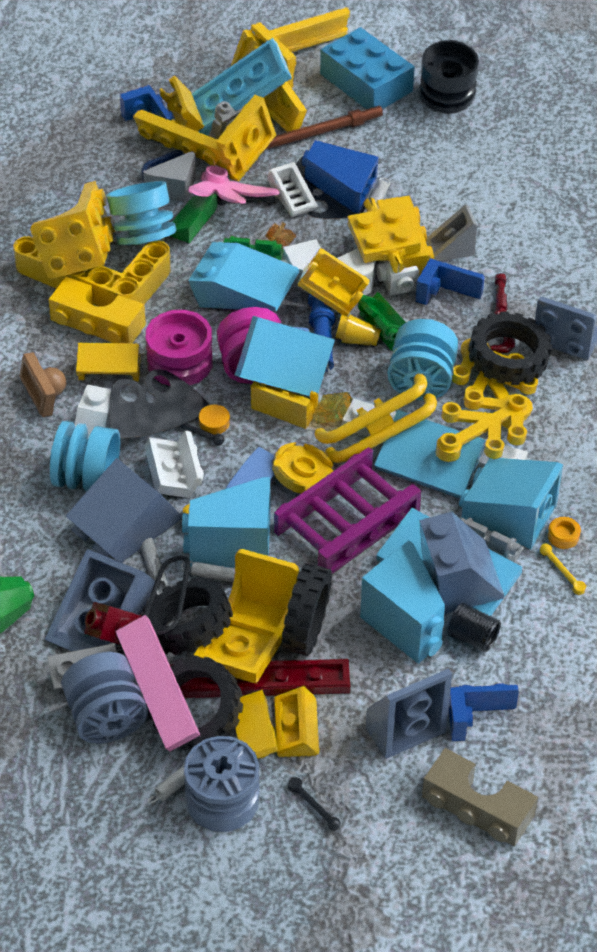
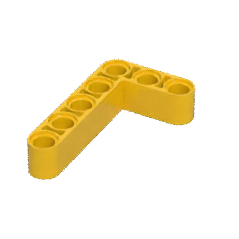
(136, 282)

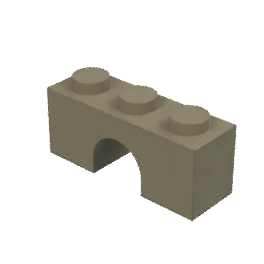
(500, 814)

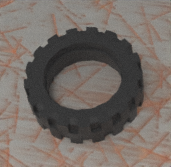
(504, 368)
(306, 609)
(199, 630)
(230, 705)

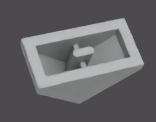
(177, 174)
(455, 236)

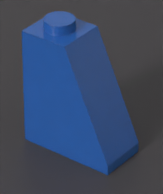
(341, 173)

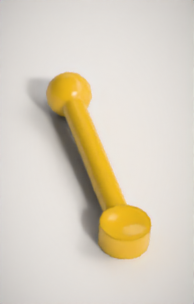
(578, 586)

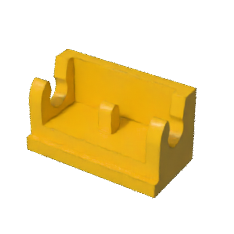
(182, 105)
(333, 282)
(108, 359)
(283, 404)

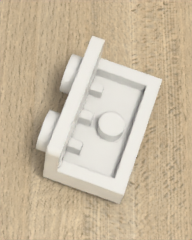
(174, 465)

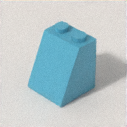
(513, 497)
(228, 522)
(404, 603)

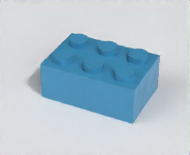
(366, 69)

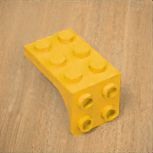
(77, 237)
(259, 609)

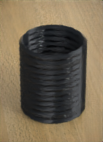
(473, 627)

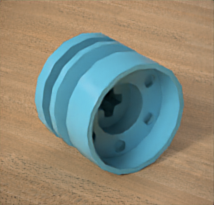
(142, 217)
(425, 349)
(81, 456)

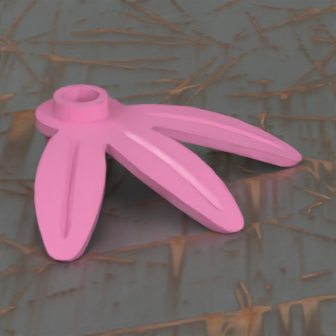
(216, 180)

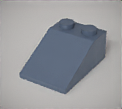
(98, 581)
(410, 714)

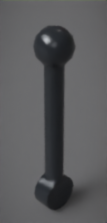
(267, 199)
(218, 439)
(295, 786)

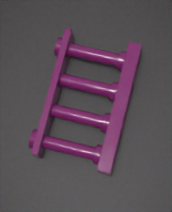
(354, 537)

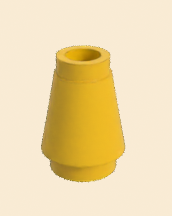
(357, 331)

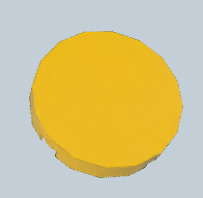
(300, 466)

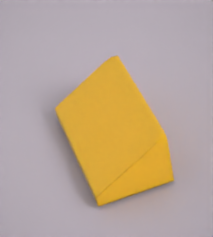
(296, 723)

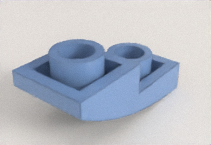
(255, 467)

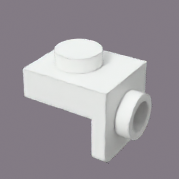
(397, 282)

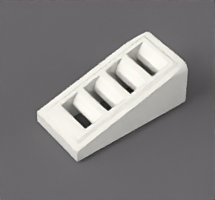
(292, 173)

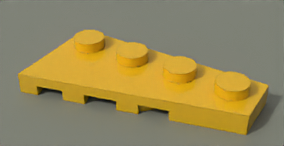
(282, 102)

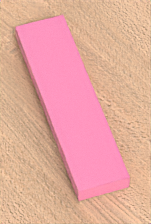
(157, 683)

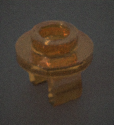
(278, 233)

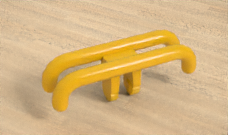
(379, 422)

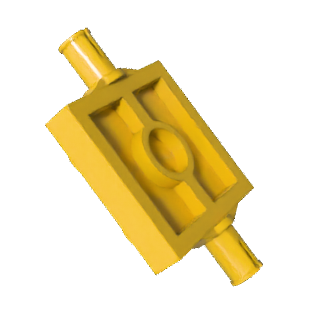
(384, 234)

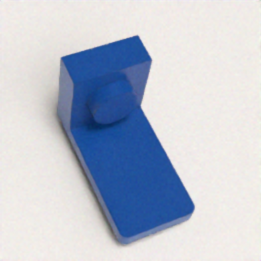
(143, 99)
(440, 274)
(477, 698)

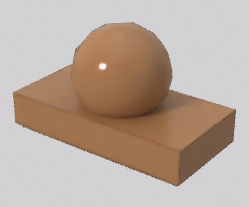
(41, 383)

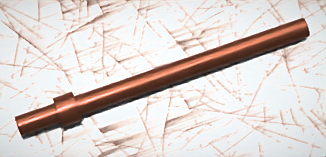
(354, 118)

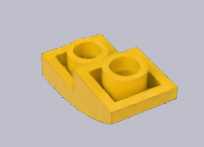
(256, 726)

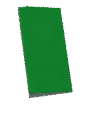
(194, 217)

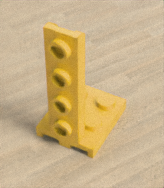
(304, 34)
(235, 148)

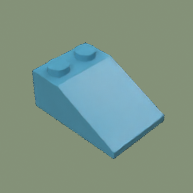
(240, 278)

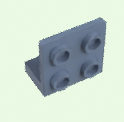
(569, 327)

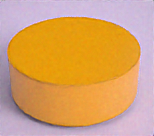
(214, 419)
(564, 532)

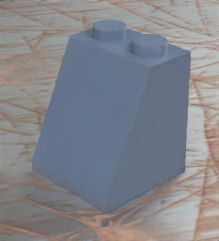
(121, 513)
(458, 562)

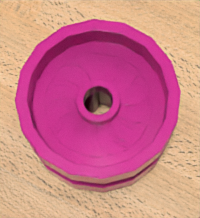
(232, 336)
(180, 344)

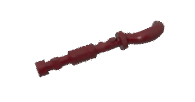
(501, 306)

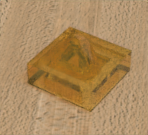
(332, 407)

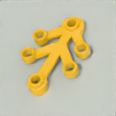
(481, 381)
(512, 408)

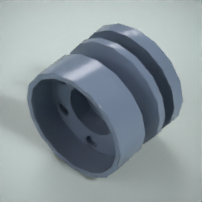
(104, 697)
(222, 783)

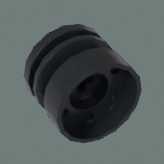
(448, 76)

